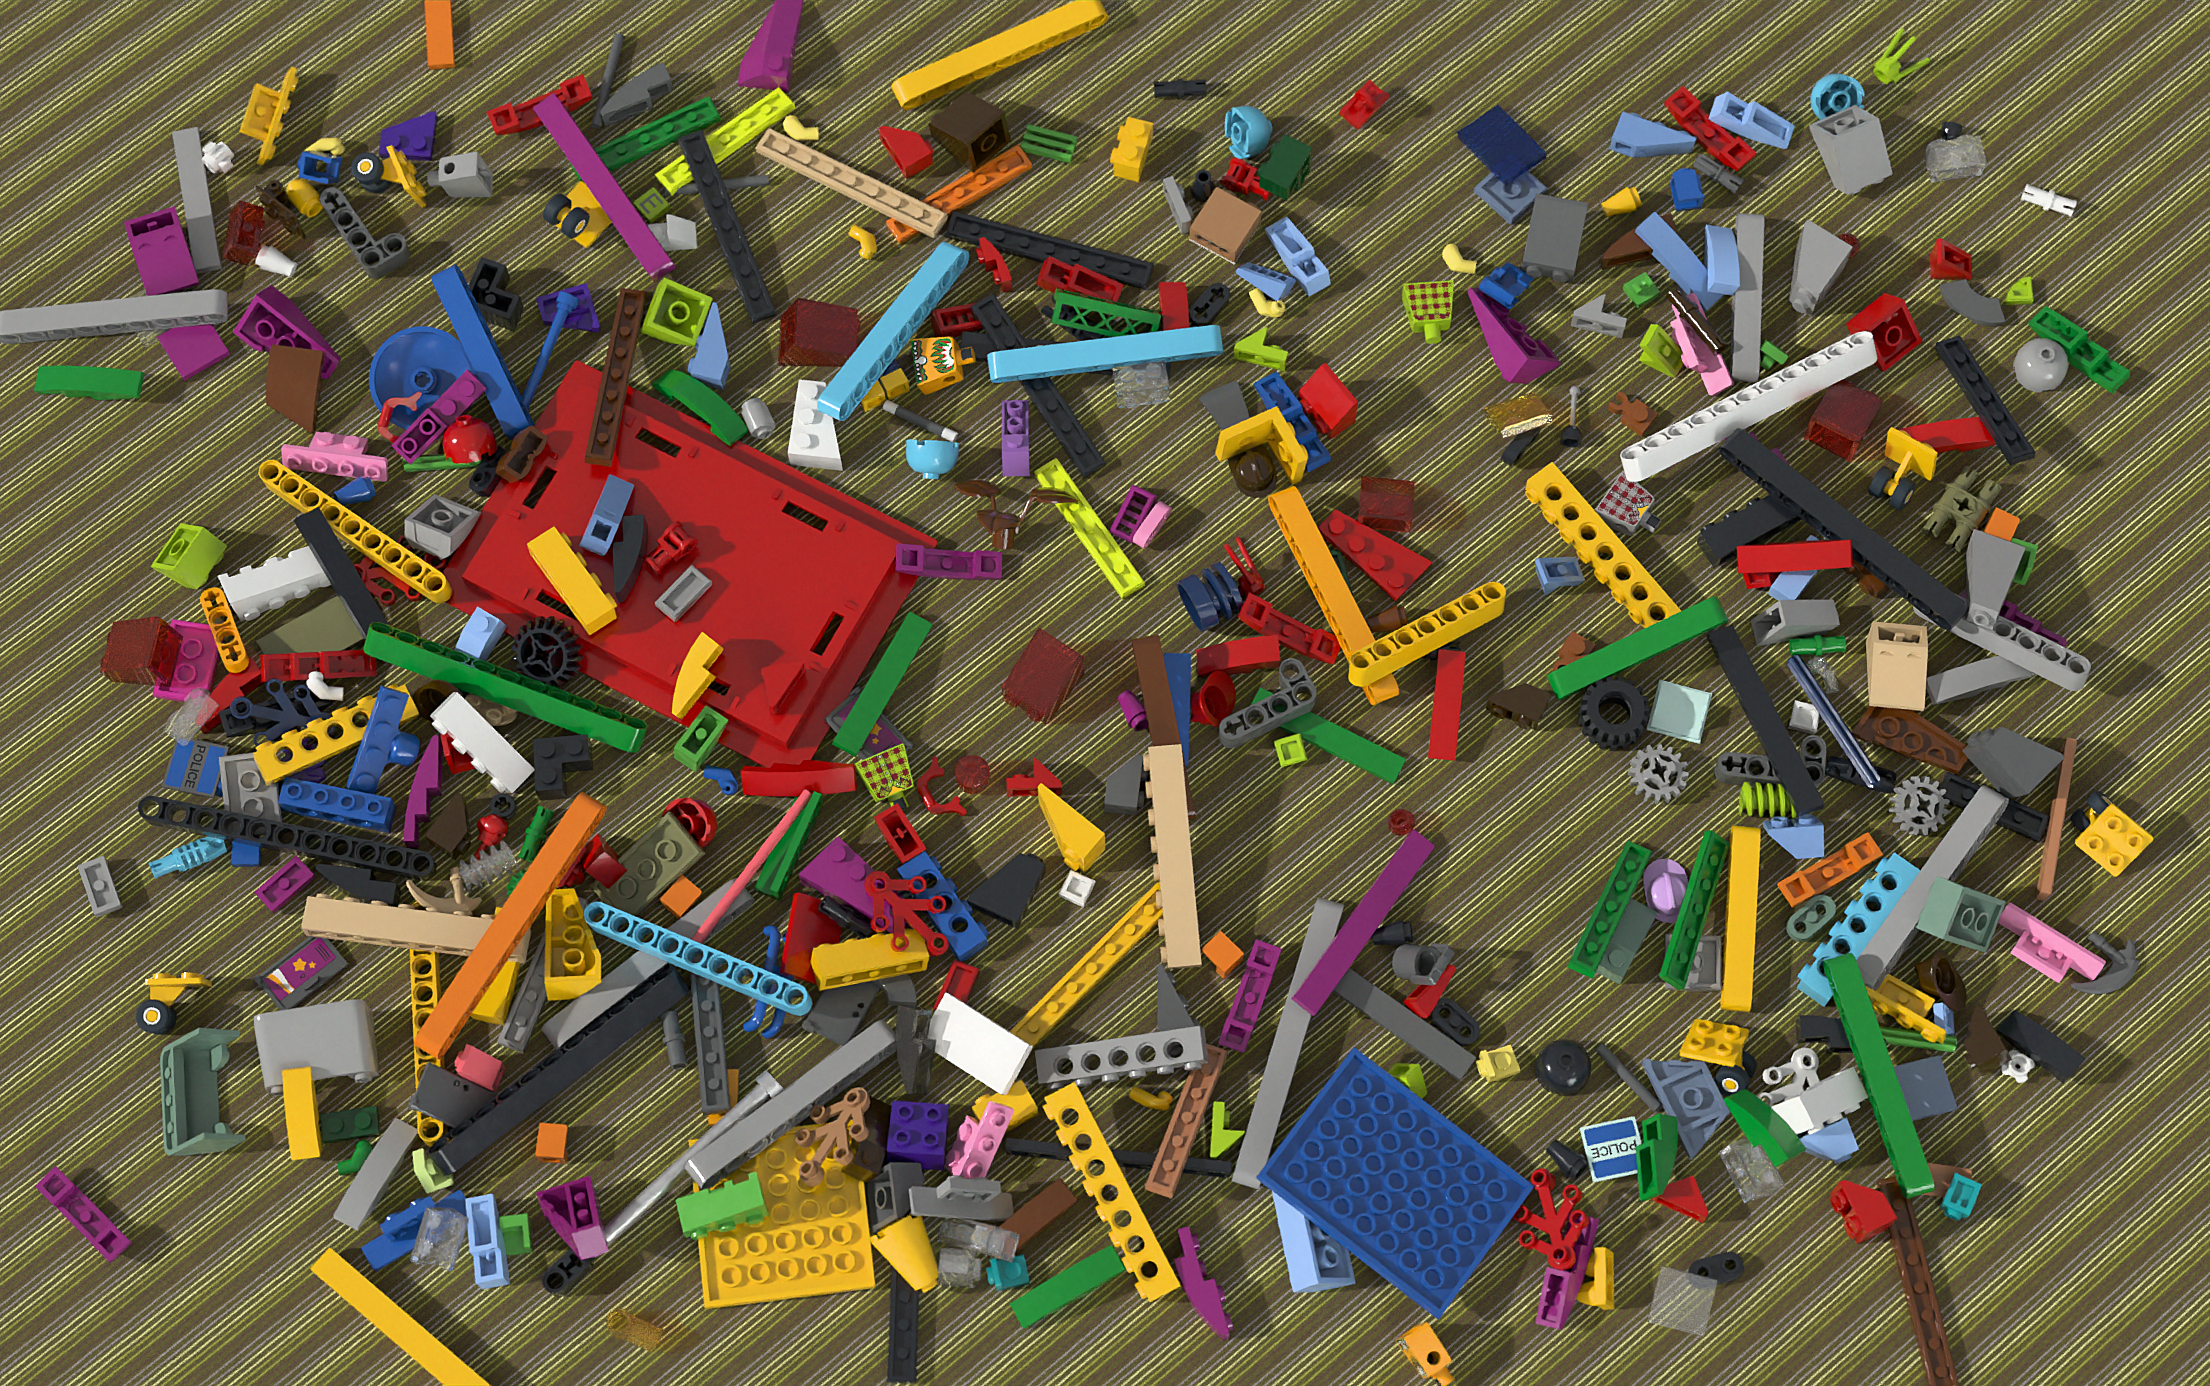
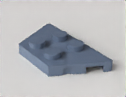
(1691, 1096)

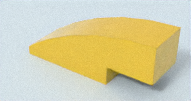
(694, 674)
(301, 1113)

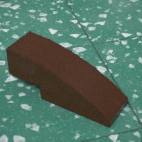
(1630, 248)
(1040, 1213)

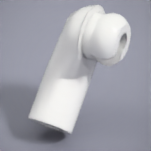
(323, 691)

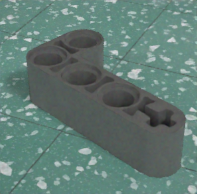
(357, 232)
(1264, 708)
(1814, 764)

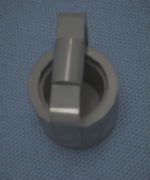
(1421, 963)

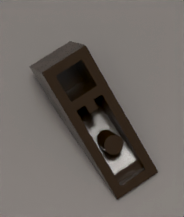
(871, 1151)

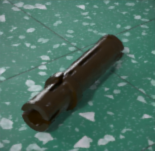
(1689, 312)

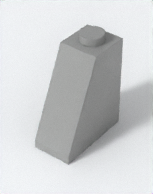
(1794, 620)

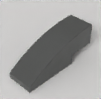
(637, 95)

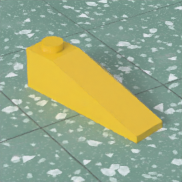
(570, 950)

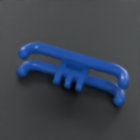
(770, 966)

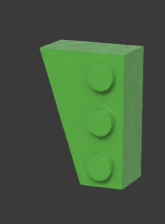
(722, 1207)

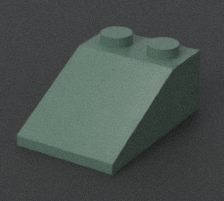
(1960, 914)
(1626, 941)

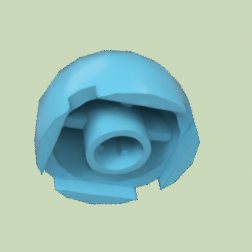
(1835, 94)
(1248, 131)
(931, 457)

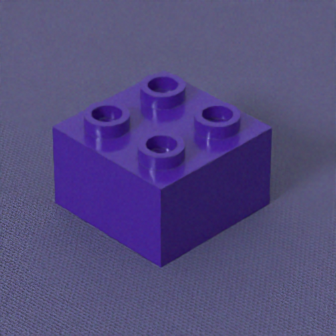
(918, 1134)

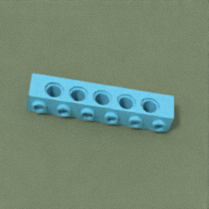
(1901, 875)

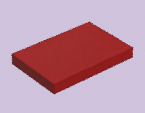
(806, 931)

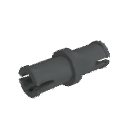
(674, 1040)

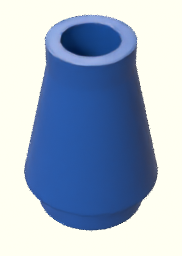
(355, 492)

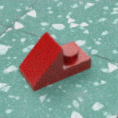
(1022, 785)

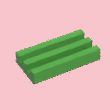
(1032, 130)

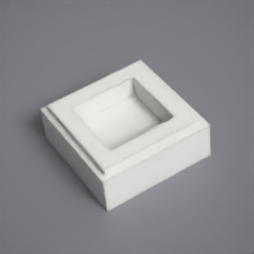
(1804, 717)
(1077, 888)

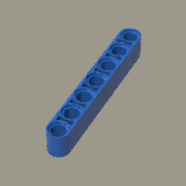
(482, 350)

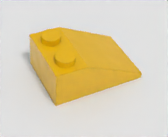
(1075, 835)

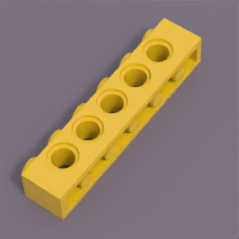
(275, 770)

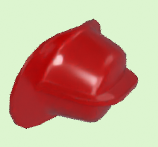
(1213, 700)

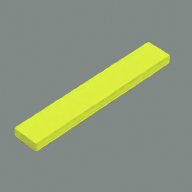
(731, 136)
(1091, 531)

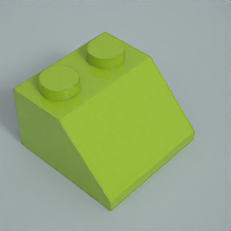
(676, 314)
(189, 556)

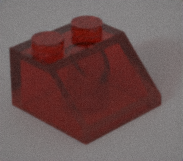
(1386, 504)

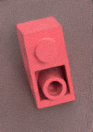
(480, 1068)

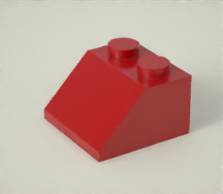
(1891, 329)
(1328, 402)

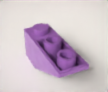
(1015, 438)

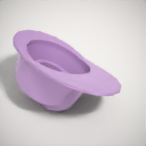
(1665, 888)

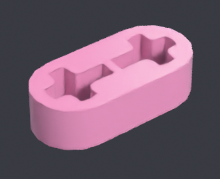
(1152, 524)

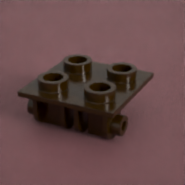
(278, 205)

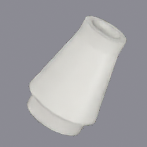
(274, 261)

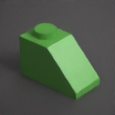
(700, 738)

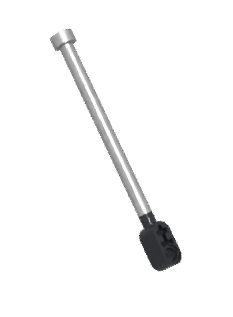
(766, 1088)

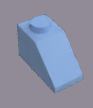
(1831, 1142)

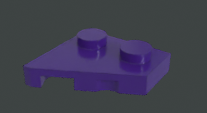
(413, 137)
(581, 318)

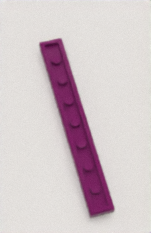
(1363, 922)

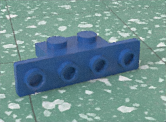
(402, 1230)

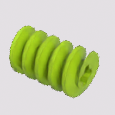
(1765, 800)

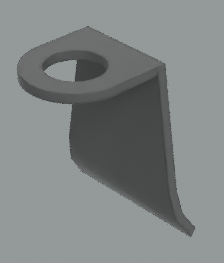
(1226, 405)

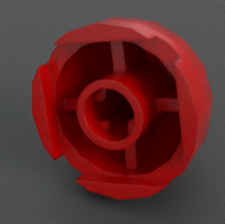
(468, 439)
(696, 818)

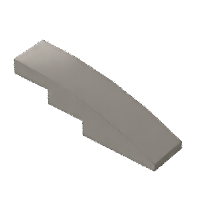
(1973, 679)
(376, 1174)

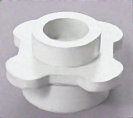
(2025, 1065)

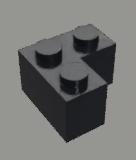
(489, 291)
(555, 758)

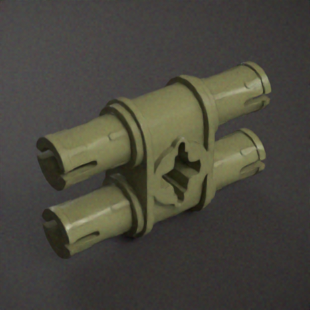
(1956, 496)

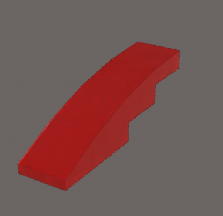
(1953, 434)
(1795, 556)
(330, 663)
(1446, 705)
(793, 779)

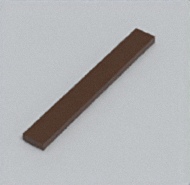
(615, 377)
(1919, 1288)

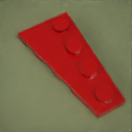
(1377, 556)

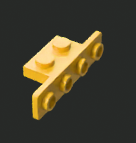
(265, 112)
(1907, 1006)

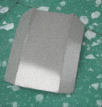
(439, 526)

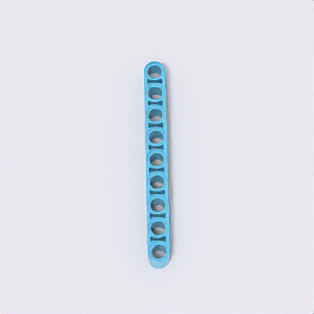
(893, 331)
(1104, 353)
(706, 967)

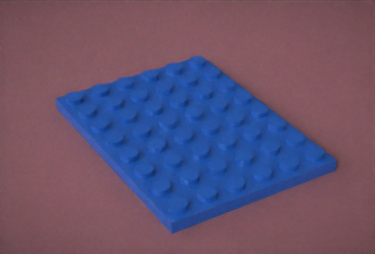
(1395, 1182)

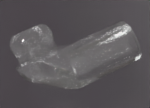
(1828, 672)

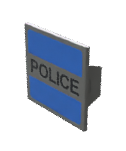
(195, 768)

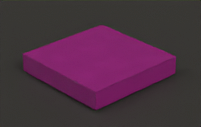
(193, 348)

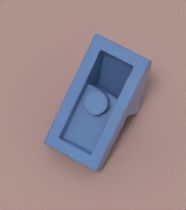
(1558, 572)

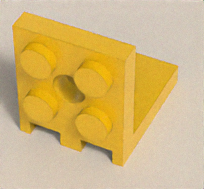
(1268, 428)

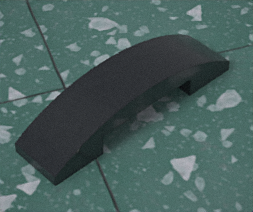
(252, 724)

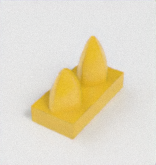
(1601, 1290)

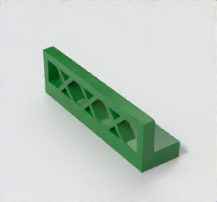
(1102, 306)
(787, 852)

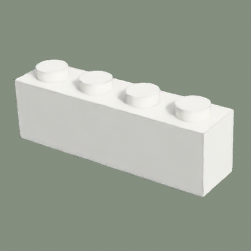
(482, 743)

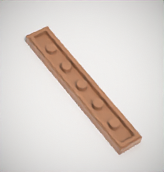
(2056, 820)
(1185, 1124)

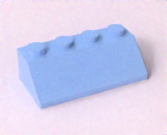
(1311, 1254)

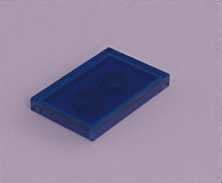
(1501, 145)

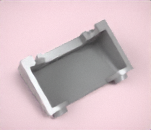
(328, 1037)

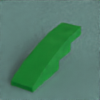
(2081, 351)
(90, 381)
(1068, 1286)

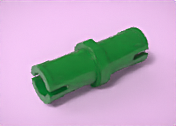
(1817, 645)
(535, 834)

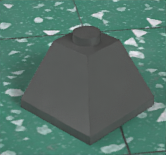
(889, 1193)

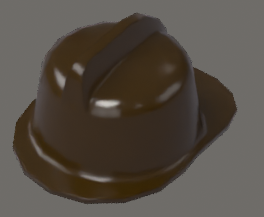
(1254, 472)
(431, 696)
(1941, 979)

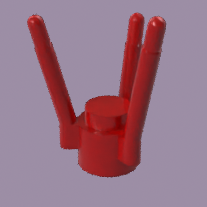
(1249, 581)

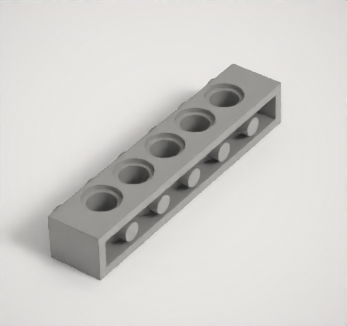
(1051, 1060)

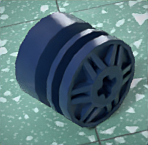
(1215, 594)

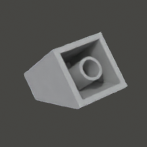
(1852, 149)
(1817, 265)

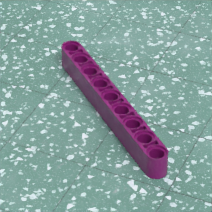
(604, 187)

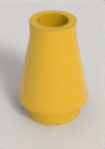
(1622, 202)

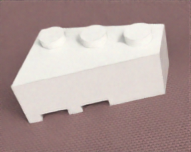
(812, 432)
(1822, 1102)

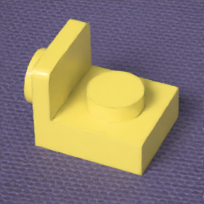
(1497, 1064)

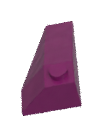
(772, 52)
(278, 321)
(1513, 350)

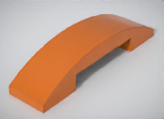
(1830, 871)

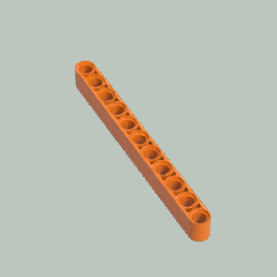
(510, 926)

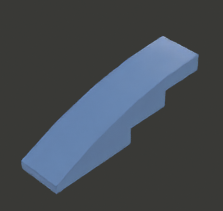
(1678, 259)

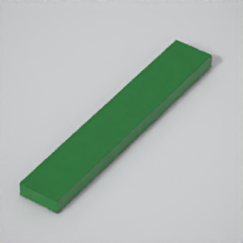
(657, 134)
(882, 684)
(1341, 743)
(1609, 909)
(1694, 910)

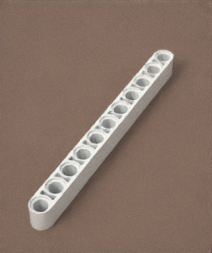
(1748, 406)

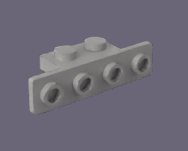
(962, 1199)

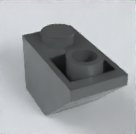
(1123, 788)

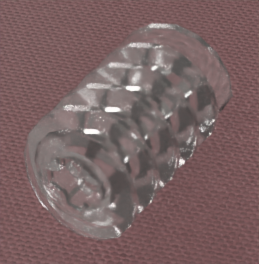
(487, 866)

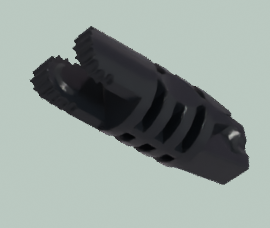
(1068, 313)
(1846, 772)

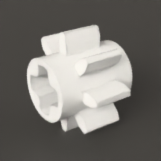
(217, 157)

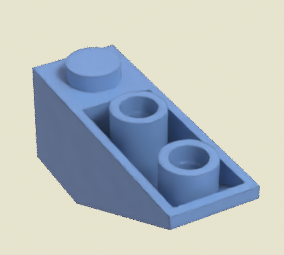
(1646, 138)
(711, 360)
(607, 515)

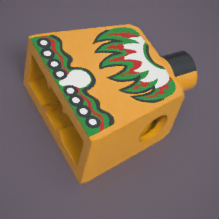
(939, 362)
(1417, 1345)

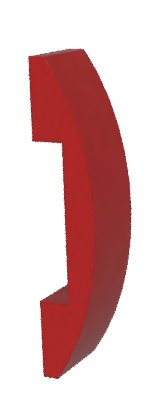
(523, 117)
(1708, 135)
(1291, 633)

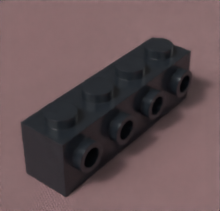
(1747, 527)

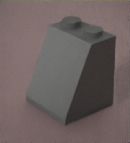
(1554, 237)
(2010, 760)

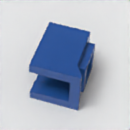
(308, 163)
(1686, 190)

